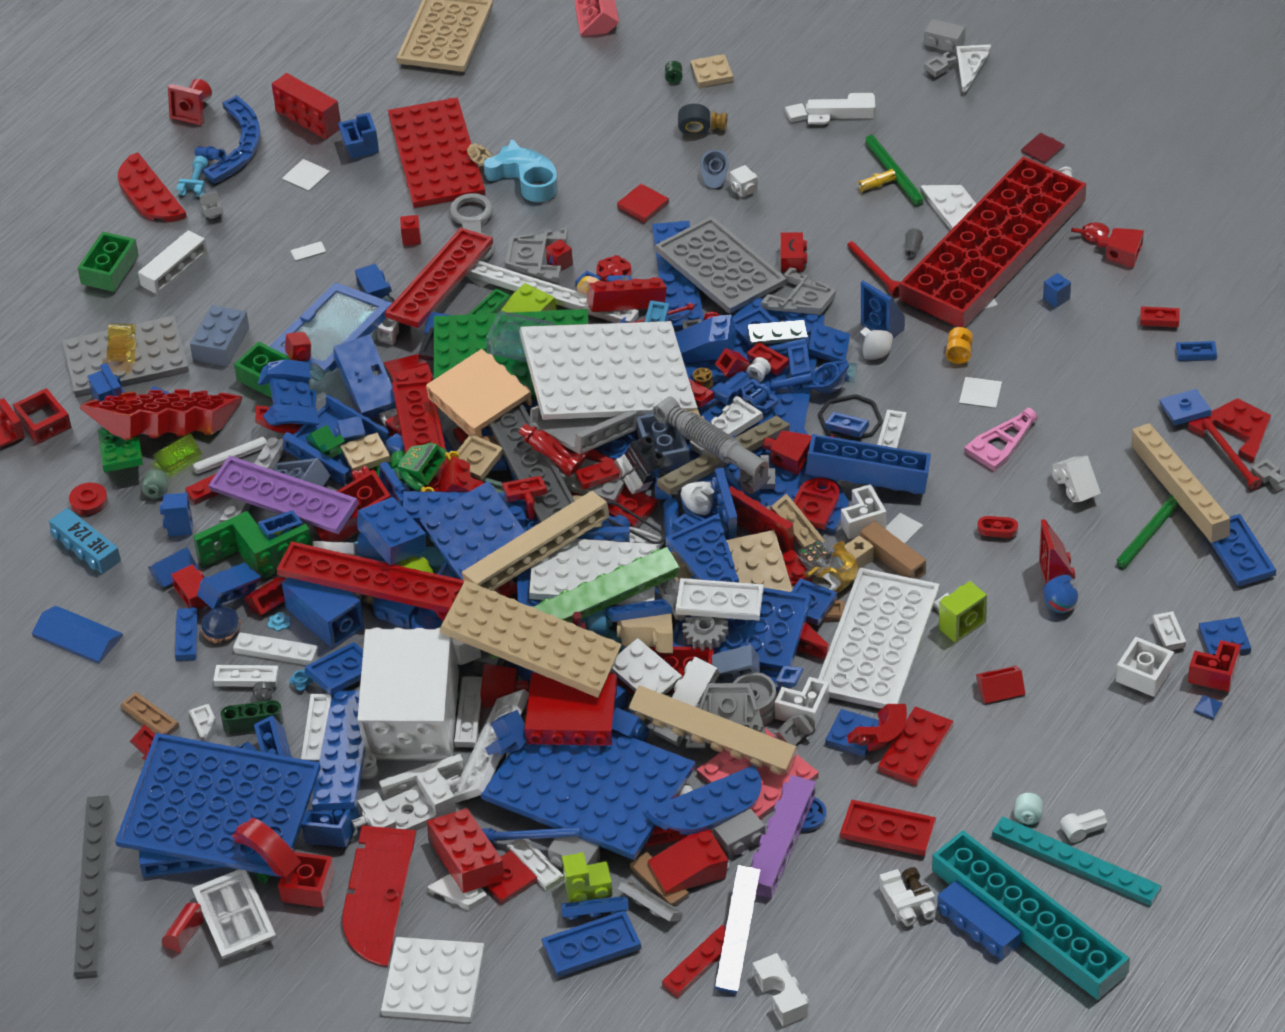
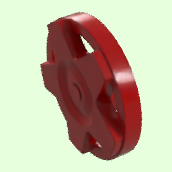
(613, 266)

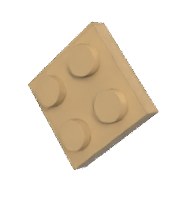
(711, 70)
(365, 451)
(480, 454)

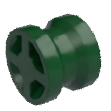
(673, 72)

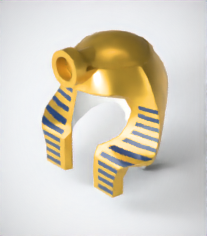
(841, 570)

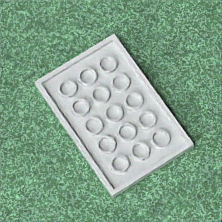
(582, 562)

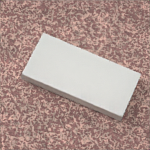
(719, 599)

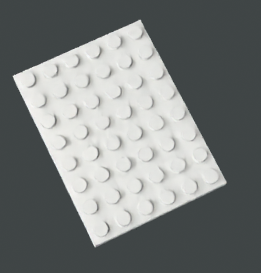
(605, 368)

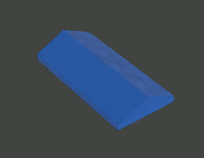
(76, 633)

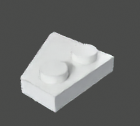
(449, 889)

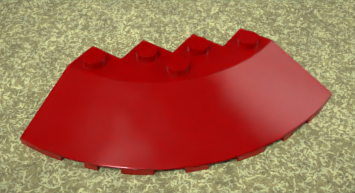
(162, 413)

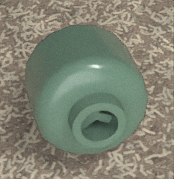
(155, 484)

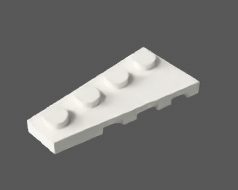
(733, 420)

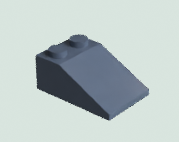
(307, 470)

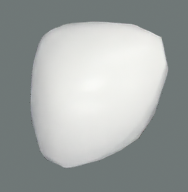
(876, 343)
(698, 497)

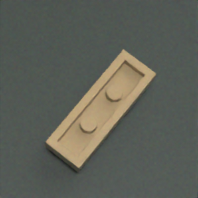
(803, 529)

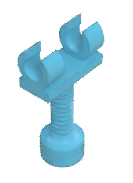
(199, 164)

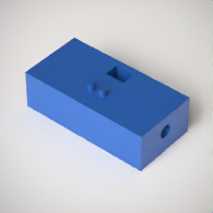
(364, 376)

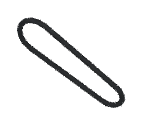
(639, 518)

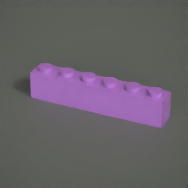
(782, 833)

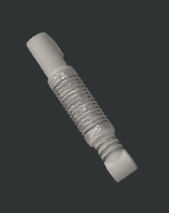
(715, 441)

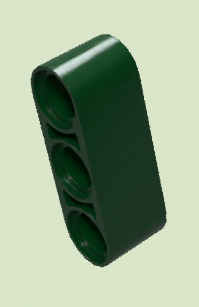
(243, 716)

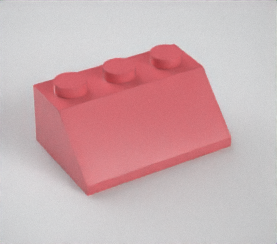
(596, 16)

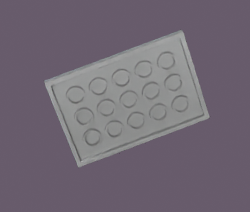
(720, 264)
(157, 355)

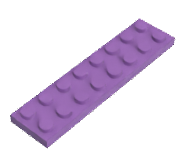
(283, 493)

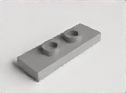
(669, 592)
(645, 898)

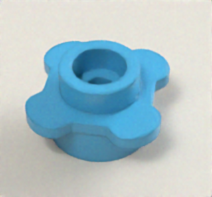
(300, 680)

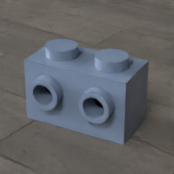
(735, 663)

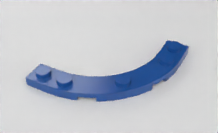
(247, 144)

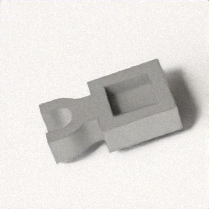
(938, 65)

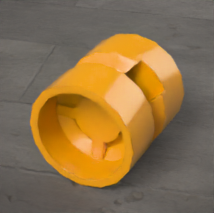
(959, 345)

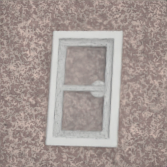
(234, 913)

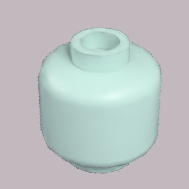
(1027, 807)

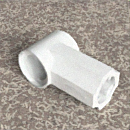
(1079, 826)

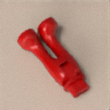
(551, 448)

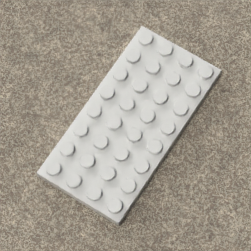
(878, 638)

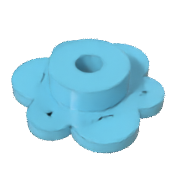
(279, 621)

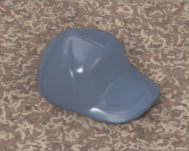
(714, 168)

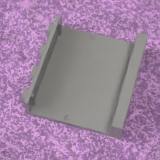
(585, 433)

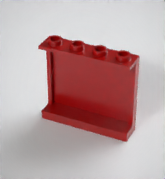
(567, 715)

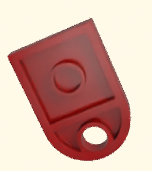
(816, 503)

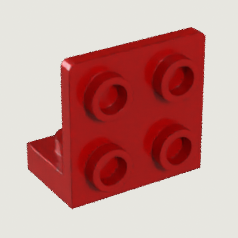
(10, 425)

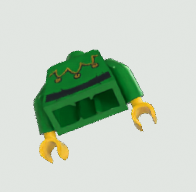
(421, 465)

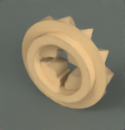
(478, 153)

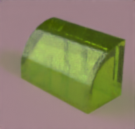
(177, 453)

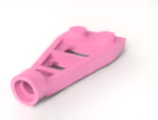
(990, 455)

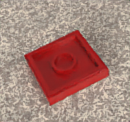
(643, 202)

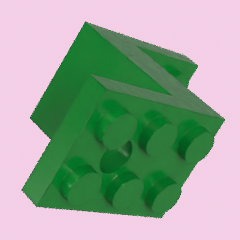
(244, 536)

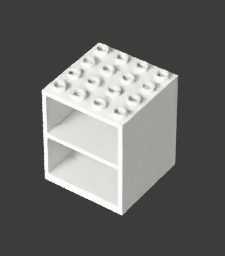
(408, 694)

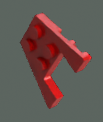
(1240, 420)

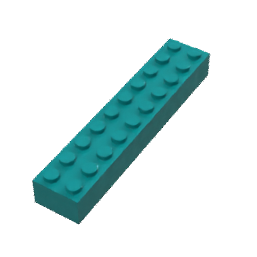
(1044, 922)

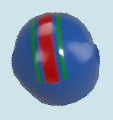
(1060, 594)

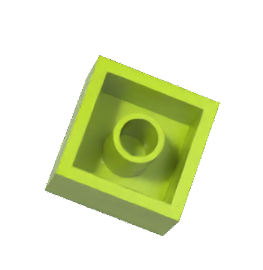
(962, 611)

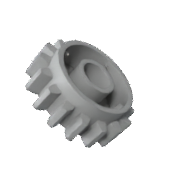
(705, 631)

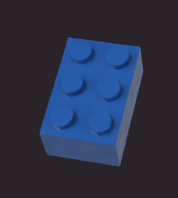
(391, 531)

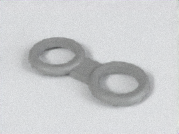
(473, 223)

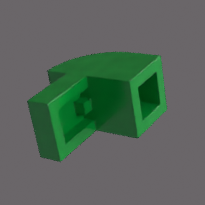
(325, 442)

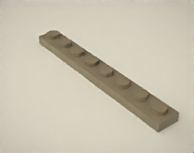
(708, 463)

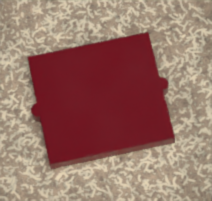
(1042, 148)

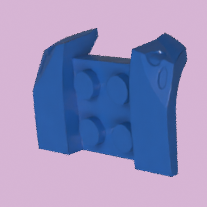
(289, 393)

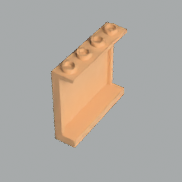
(477, 392)

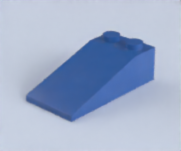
(707, 339)

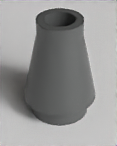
(913, 240)

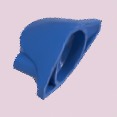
(829, 377)

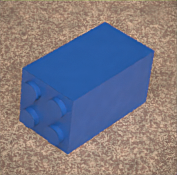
(326, 611)

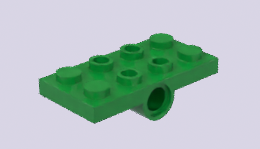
(117, 452)

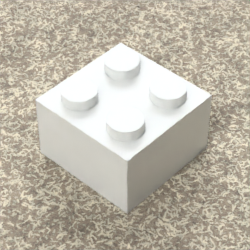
(1144, 666)

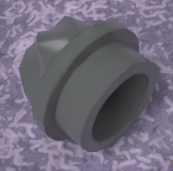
(263, 691)

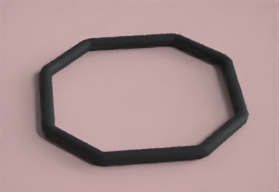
(846, 398)

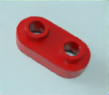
(997, 526)

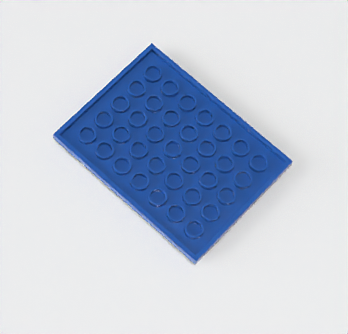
(591, 788)
(200, 793)

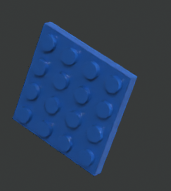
(471, 527)

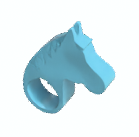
(528, 167)

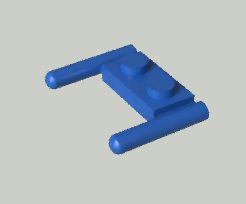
(799, 363)

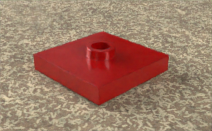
(516, 878)

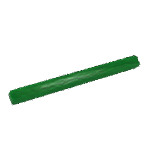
(889, 163)
(1147, 532)

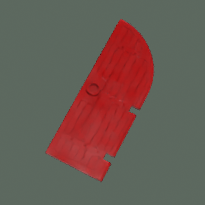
(379, 887)

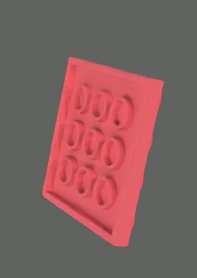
(771, 783)

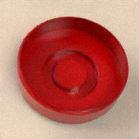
(88, 498)

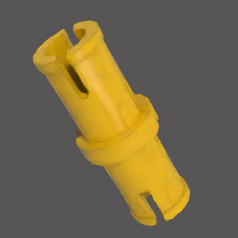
(877, 180)

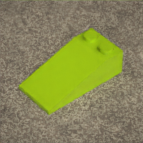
(529, 299)

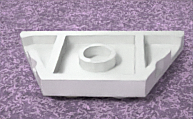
(949, 202)

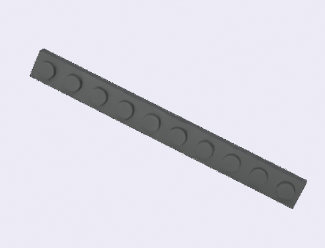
(92, 887)

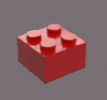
(309, 881)

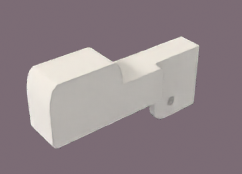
(856, 106)

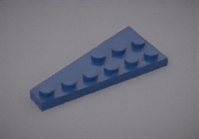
(704, 551)

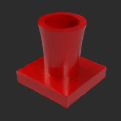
(187, 103)

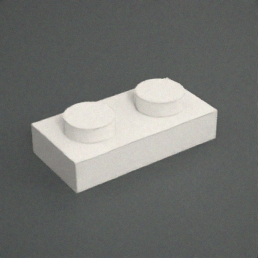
(1169, 631)

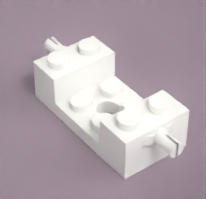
(427, 800)

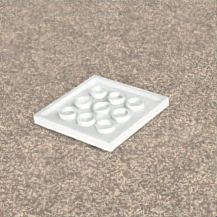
(433, 979)

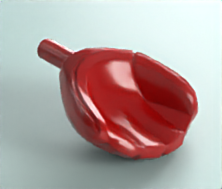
(1092, 231)

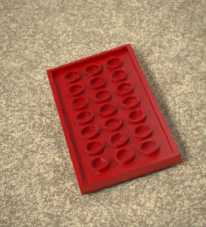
(434, 152)

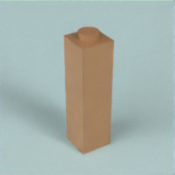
(894, 552)

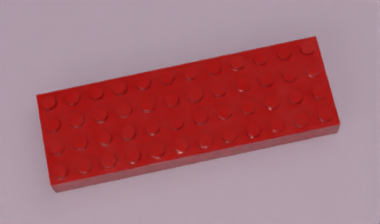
(992, 242)

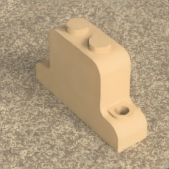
(652, 631)

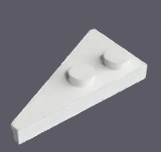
(970, 62)

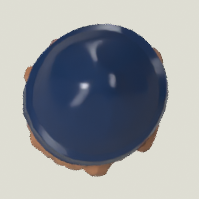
(220, 624)

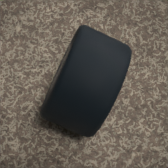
(693, 118)

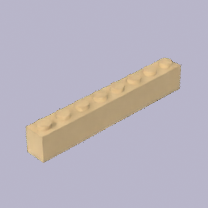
(1181, 483)
(538, 542)
(714, 730)

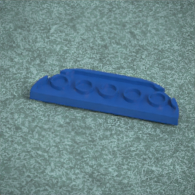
(709, 804)

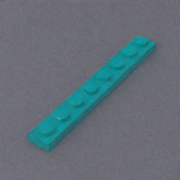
(1076, 861)

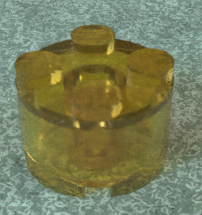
(121, 342)

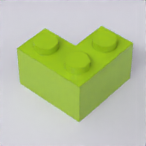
(584, 880)

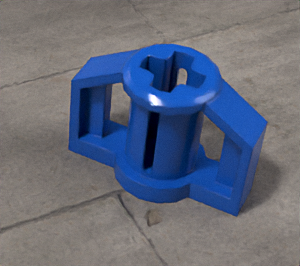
(760, 394)

